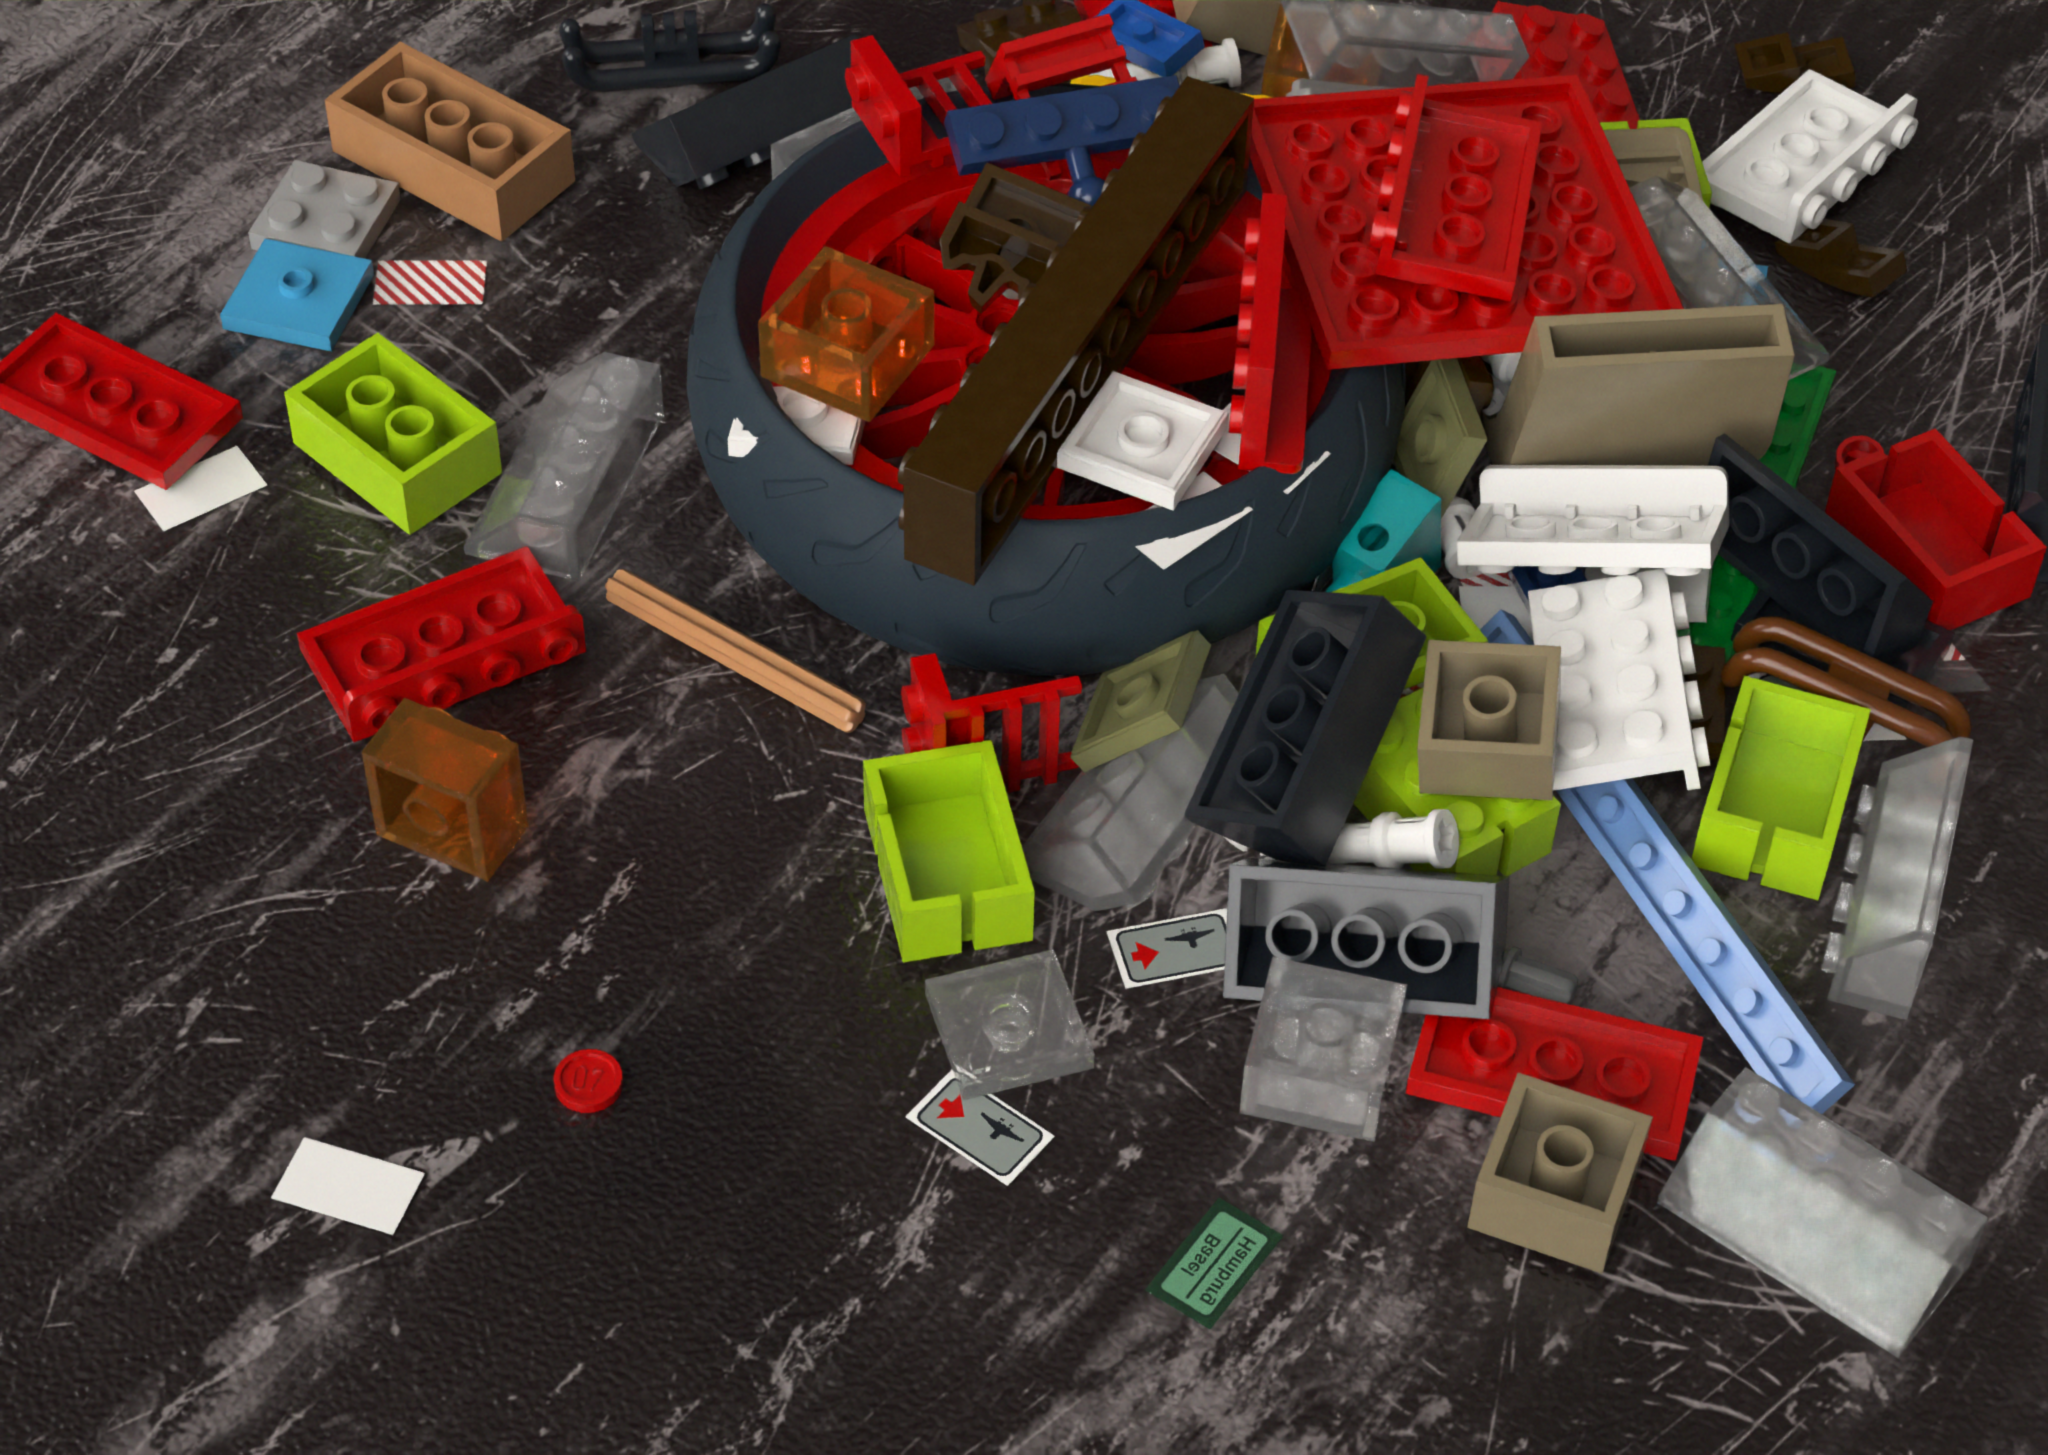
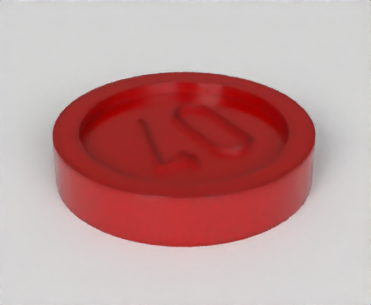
(588, 1080)

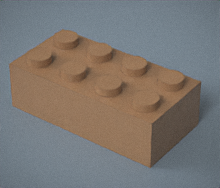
(451, 140)

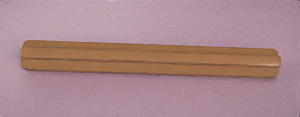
(736, 650)

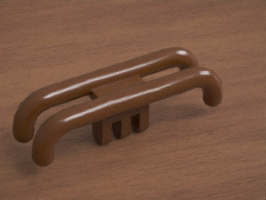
(1849, 678)

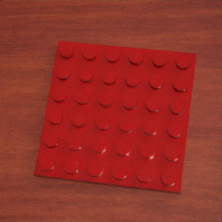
(1579, 246)

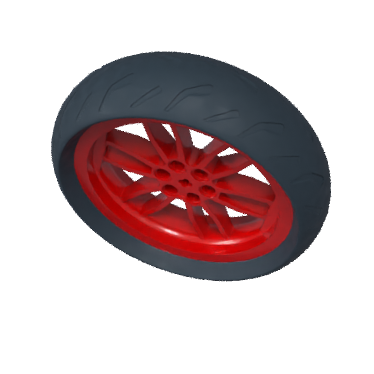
(1069, 578)

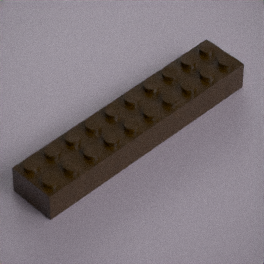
(1074, 329)

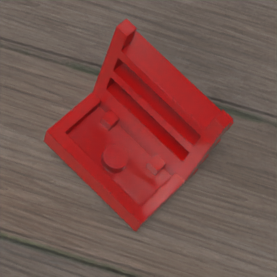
(1057, 58)
(893, 112)
(947, 722)

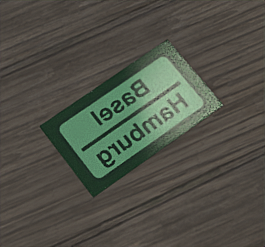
(1214, 1263)

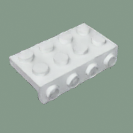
(1805, 154)
(1597, 518)
(1622, 679)

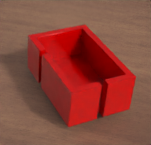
(1938, 527)

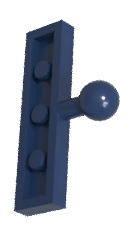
(1057, 128)

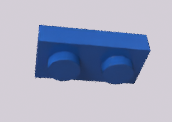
(1153, 37)

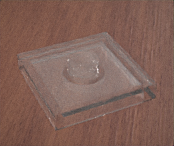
(1009, 1024)

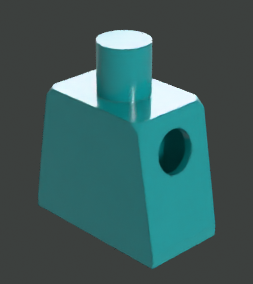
(1394, 529)

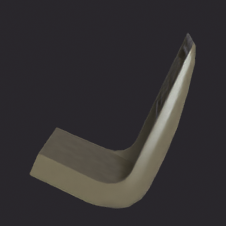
(1644, 381)

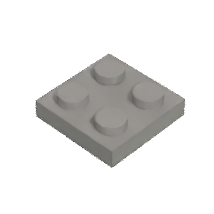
(326, 210)

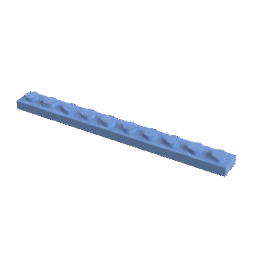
(1699, 929)

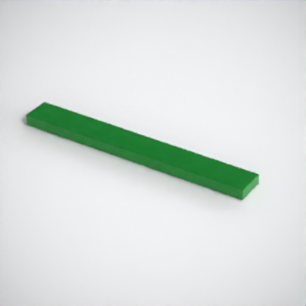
(1786, 456)

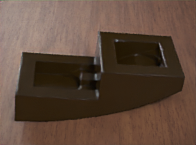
(1774, 65)
(1837, 258)

